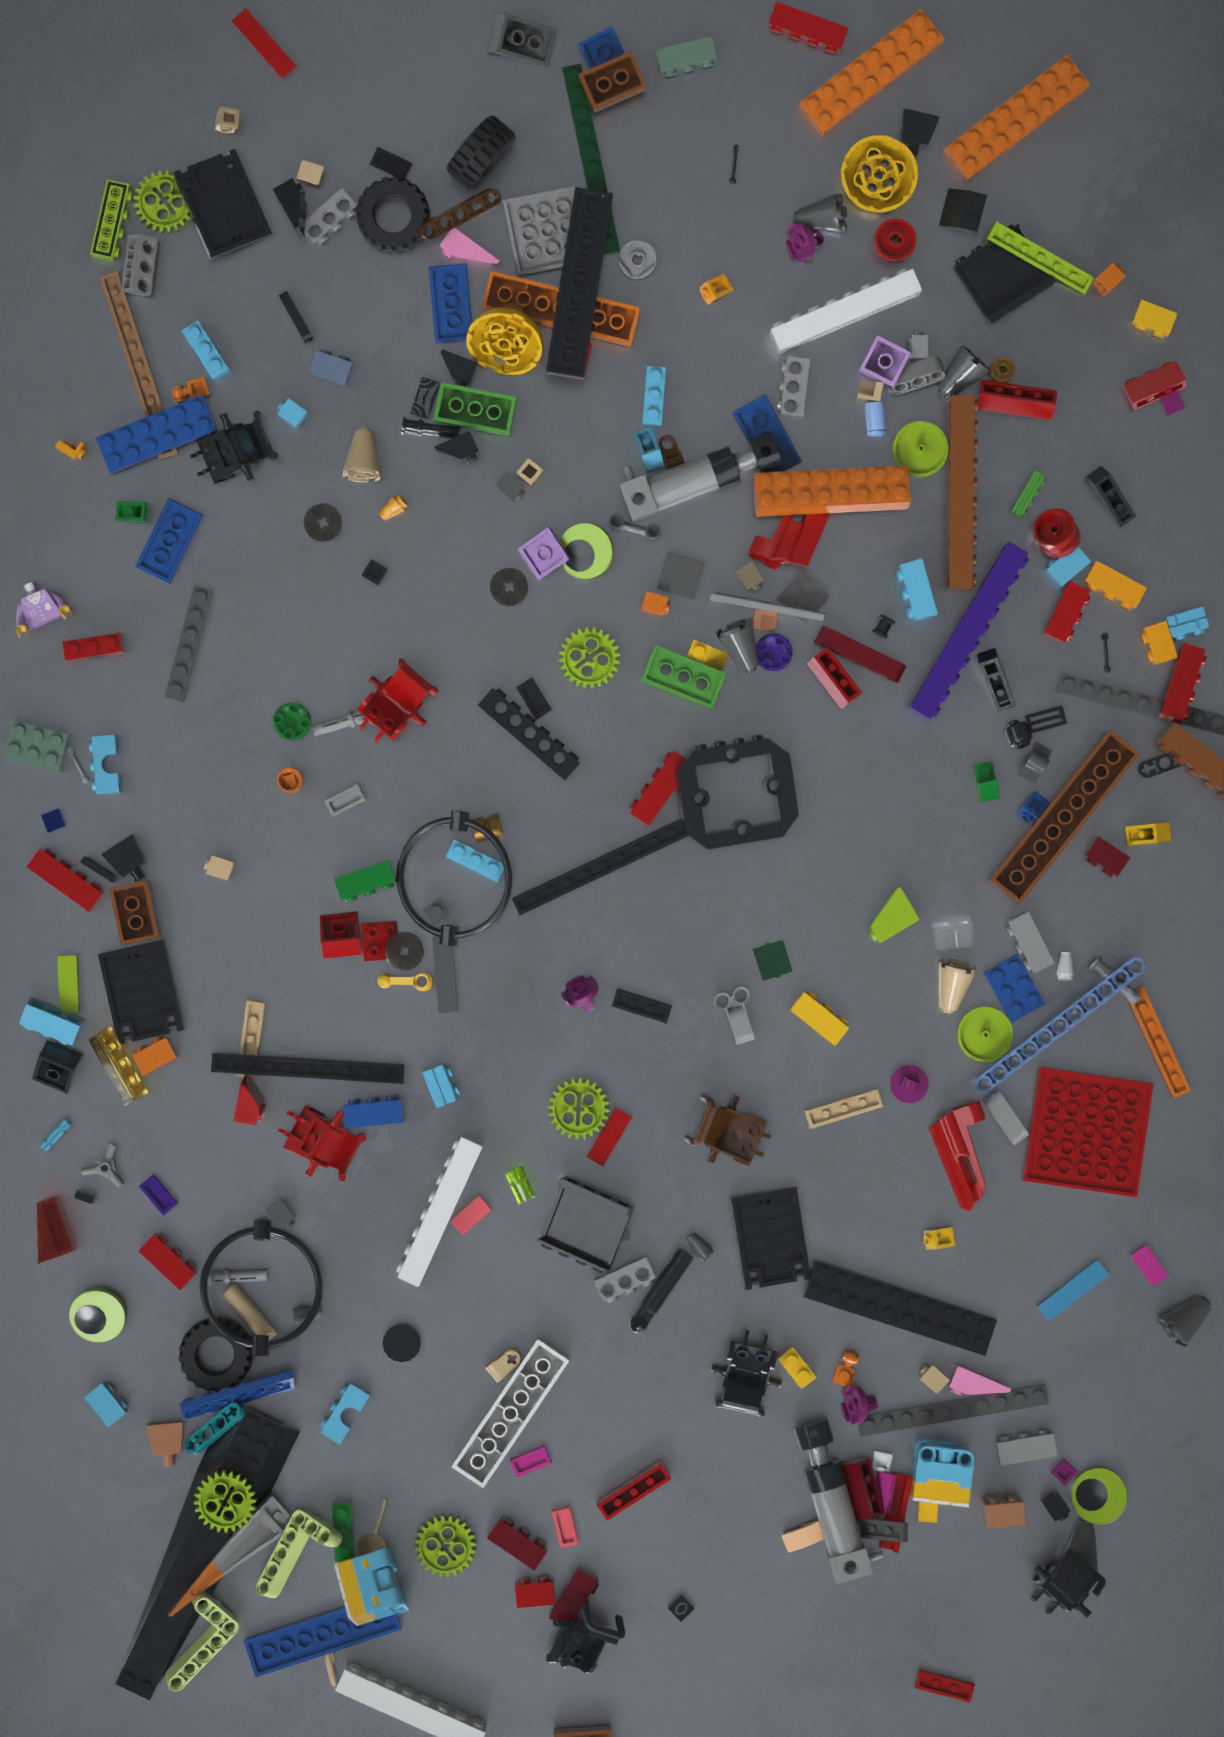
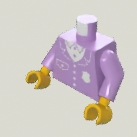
(39, 608)

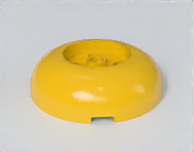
(872, 152)
(492, 335)

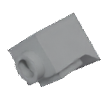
(918, 346)

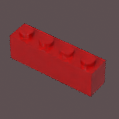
(807, 27)
(1017, 399)
(1182, 683)
(658, 791)
(65, 880)
(633, 1490)

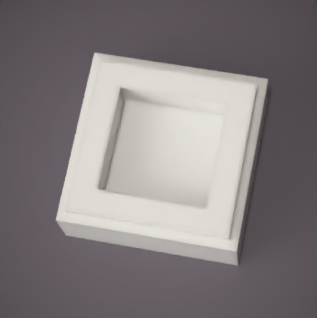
(882, 1461)

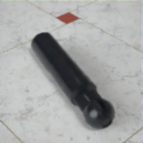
(660, 1290)

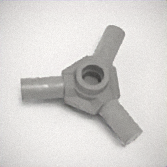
(105, 1167)

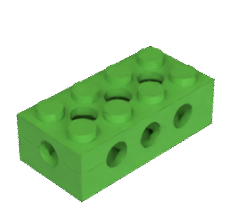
(671, 683)

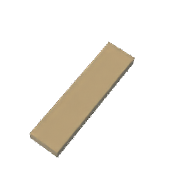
(252, 1029)
(843, 1108)

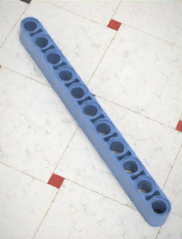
(1051, 1028)

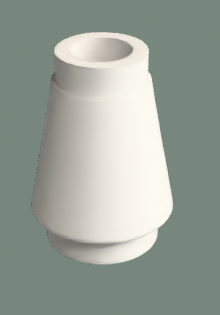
(1065, 967)

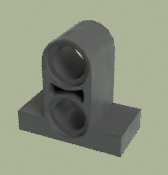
(1035, 763)

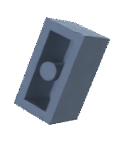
(331, 367)

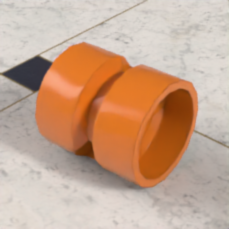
(290, 780)

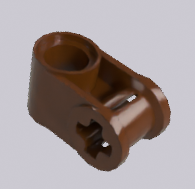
(670, 454)

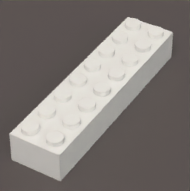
(845, 311)
(441, 1208)
(510, 1412)
(406, 1705)

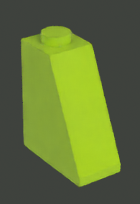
(893, 917)

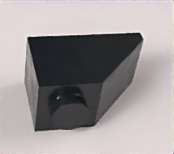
(460, 368)

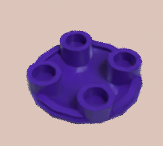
(774, 652)

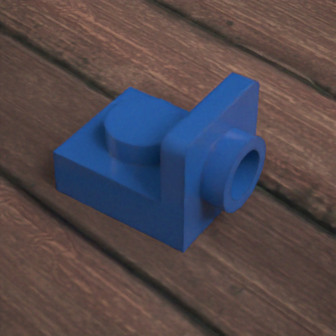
(1033, 808)

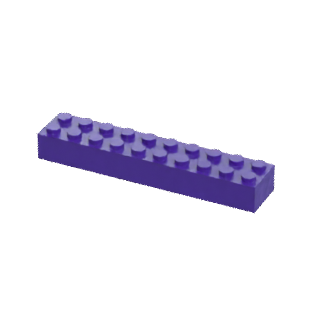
(968, 630)

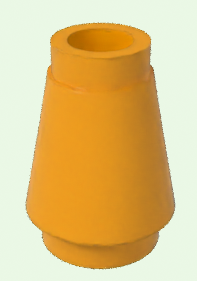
(393, 507)

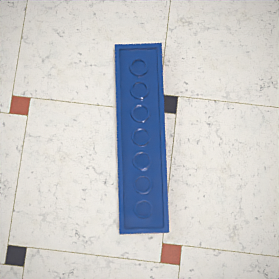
(312, 1639)

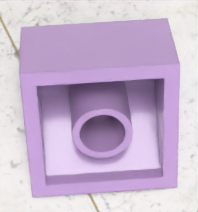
(884, 361)

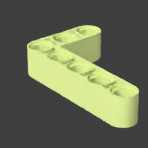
(289, 1547)
(204, 1642)

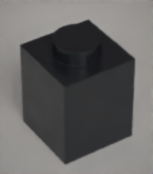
(1056, 1506)

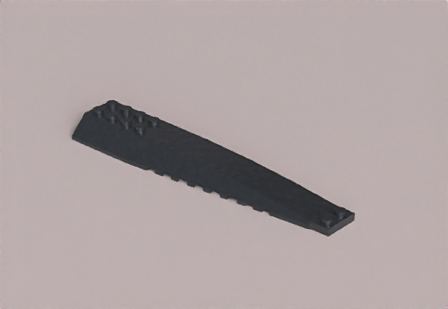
(257, 1451)

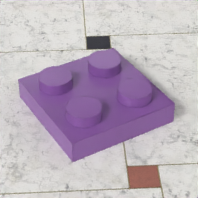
(544, 553)

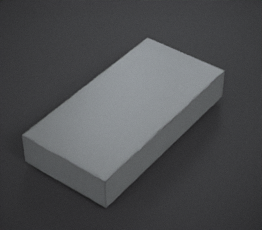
(345, 800)

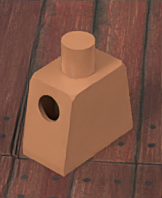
(166, 1439)

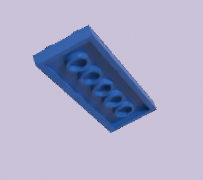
(156, 434)
(243, 1393)

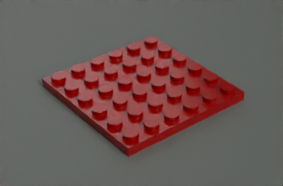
(1088, 1132)

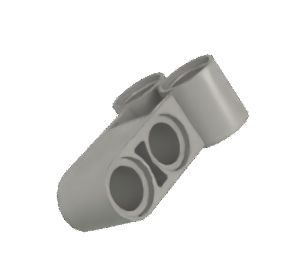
(737, 1015)

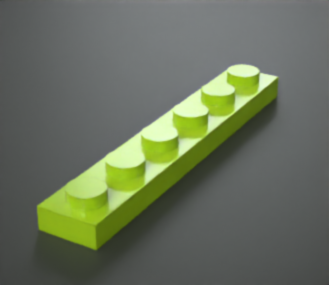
(1039, 257)

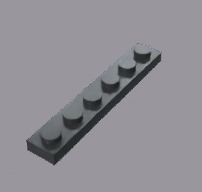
(188, 643)

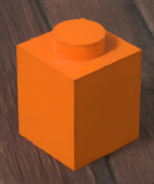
(655, 604)

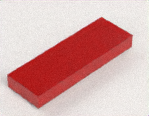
(609, 1137)
(944, 1685)

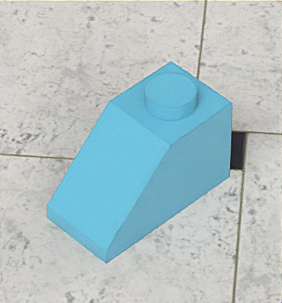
(648, 449)

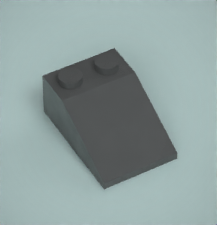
(521, 39)

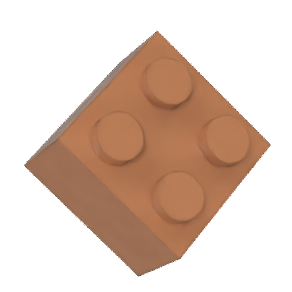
(1003, 1511)

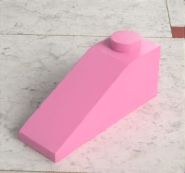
(463, 248)
(970, 1382)

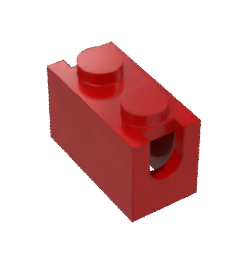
(535, 1592)

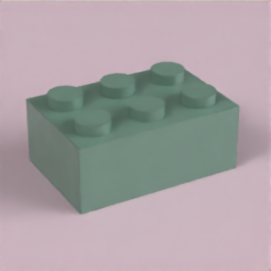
(36, 745)

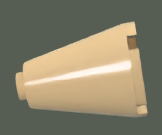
(362, 458)
(953, 983)

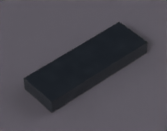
(641, 1005)

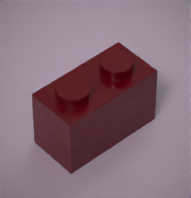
(1106, 856)

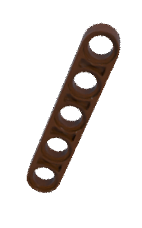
(469, 213)

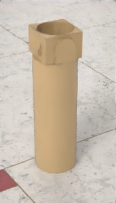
(248, 1312)

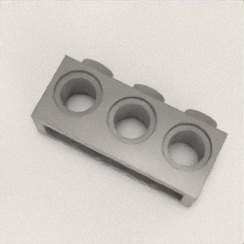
(329, 207)
(132, 270)
(801, 379)
(631, 1270)

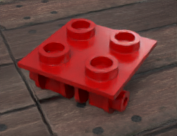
(375, 938)

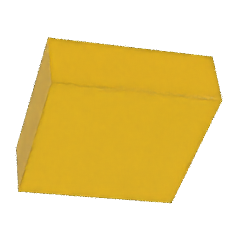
(927, 1512)

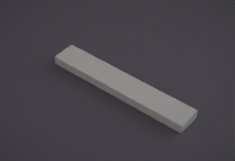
(768, 606)

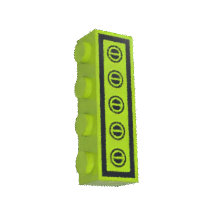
(110, 220)

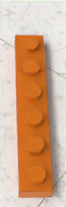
(1159, 1045)

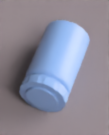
(875, 419)

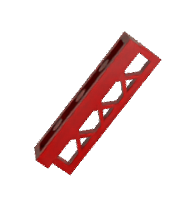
(898, 1506)

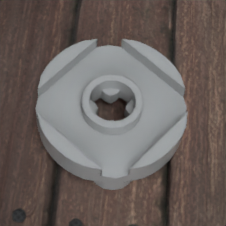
(648, 259)

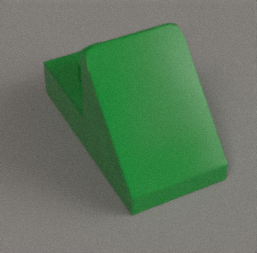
(131, 511)
(986, 781)

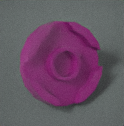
(802, 242)
(580, 992)
(909, 1084)
(857, 1404)

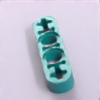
(213, 1426)

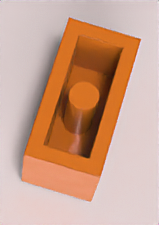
(1109, 279)
(154, 1055)

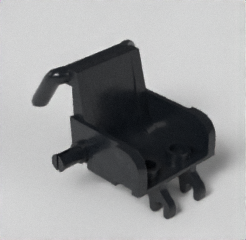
(234, 449)
(747, 1376)
(1068, 1583)
(580, 1645)

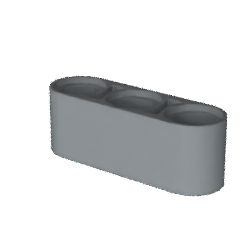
(919, 375)
(1005, 1117)

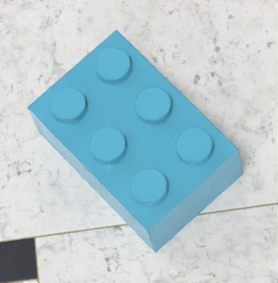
(916, 590)

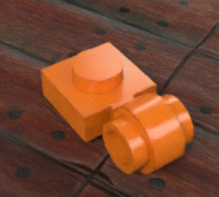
(194, 388)
(844, 1373)

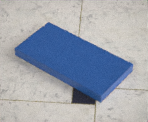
(450, 302)
(759, 418)
(169, 541)

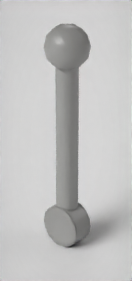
(85, 779)

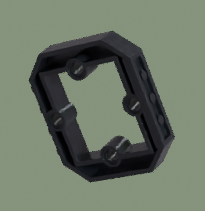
(784, 794)

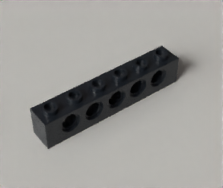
(497, 696)

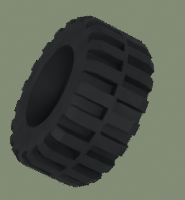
(481, 152)
(385, 189)
(197, 1373)

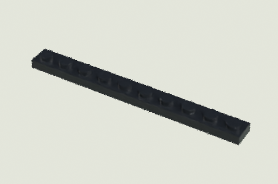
(599, 867)
(307, 1068)

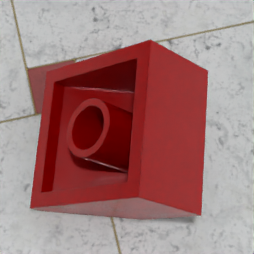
(340, 935)
(249, 1103)

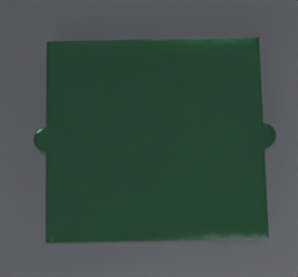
(772, 960)

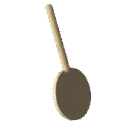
(373, 1541)

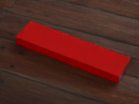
(264, 43)

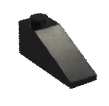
(293, 203)
(1111, 495)
(996, 679)

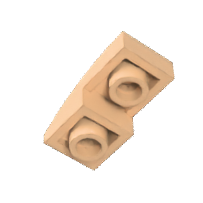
(802, 1537)

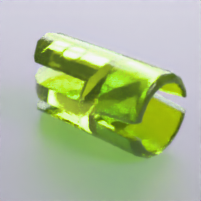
(520, 1184)

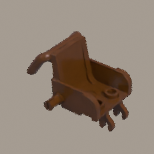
(729, 1132)

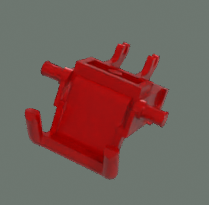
(396, 701)
(322, 1141)

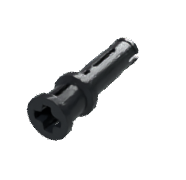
(453, 431)

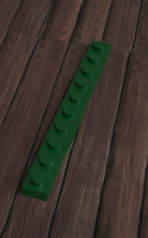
(588, 145)

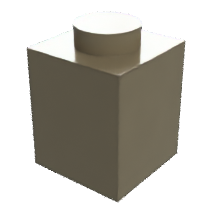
(750, 576)

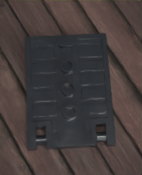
(222, 204)
(141, 991)
(770, 1237)

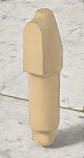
(329, 1662)

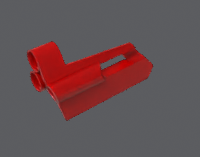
(791, 542)
(953, 1144)

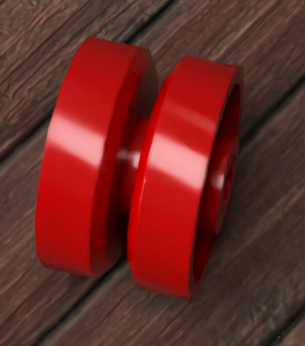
(899, 230)
(1057, 533)

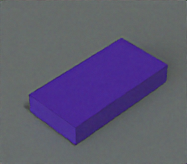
(158, 1194)

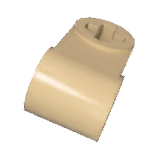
(501, 1366)

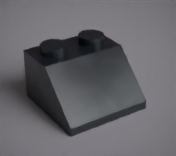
(963, 210)
(460, 448)
(56, 1066)

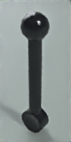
(732, 180)
(1104, 637)

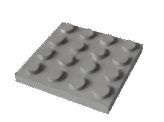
(539, 229)

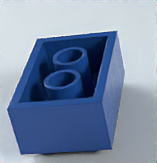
(373, 1112)

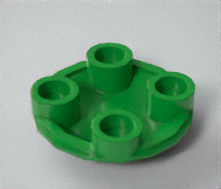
(291, 721)

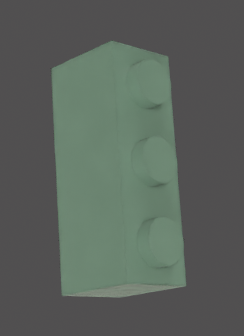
(686, 56)

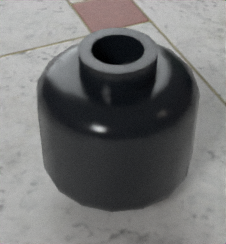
(1018, 734)

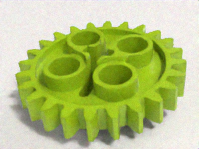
(150, 212)
(578, 643)
(560, 1108)
(210, 1493)
(430, 1555)

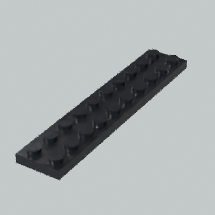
(579, 283)
(900, 1308)

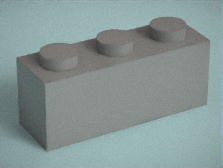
(1029, 942)
(1026, 1447)

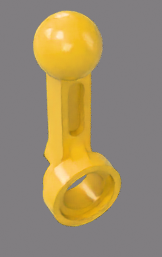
(385, 981)

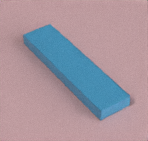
(1073, 1290)

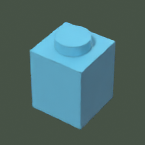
(291, 412)

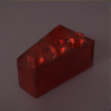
(53, 1230)

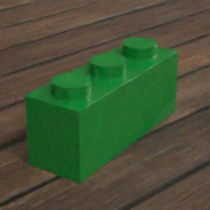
(365, 881)
(343, 1522)

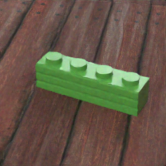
(1027, 494)

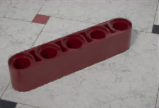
(860, 654)

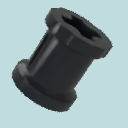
(883, 626)

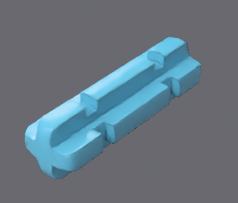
(55, 1134)

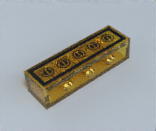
(117, 1065)

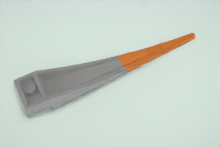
(263, 1529)

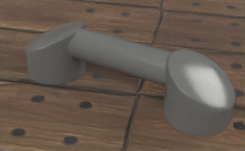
(617, 523)

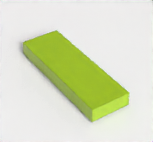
(68, 983)

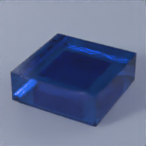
(53, 820)

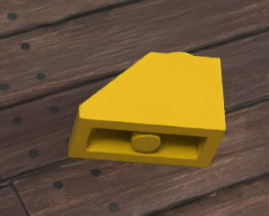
(707, 655)
(1148, 833)

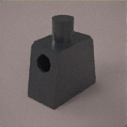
(917, 129)
(126, 858)

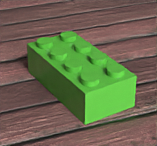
(475, 409)

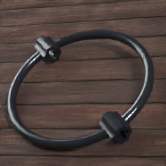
(449, 933)
(260, 1343)

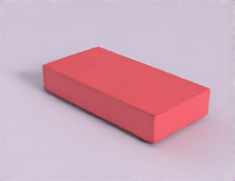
(470, 1215)
(565, 1527)

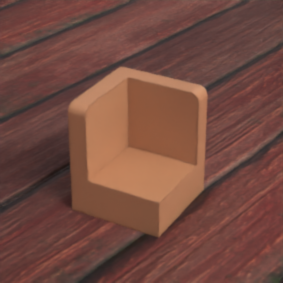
(764, 620)

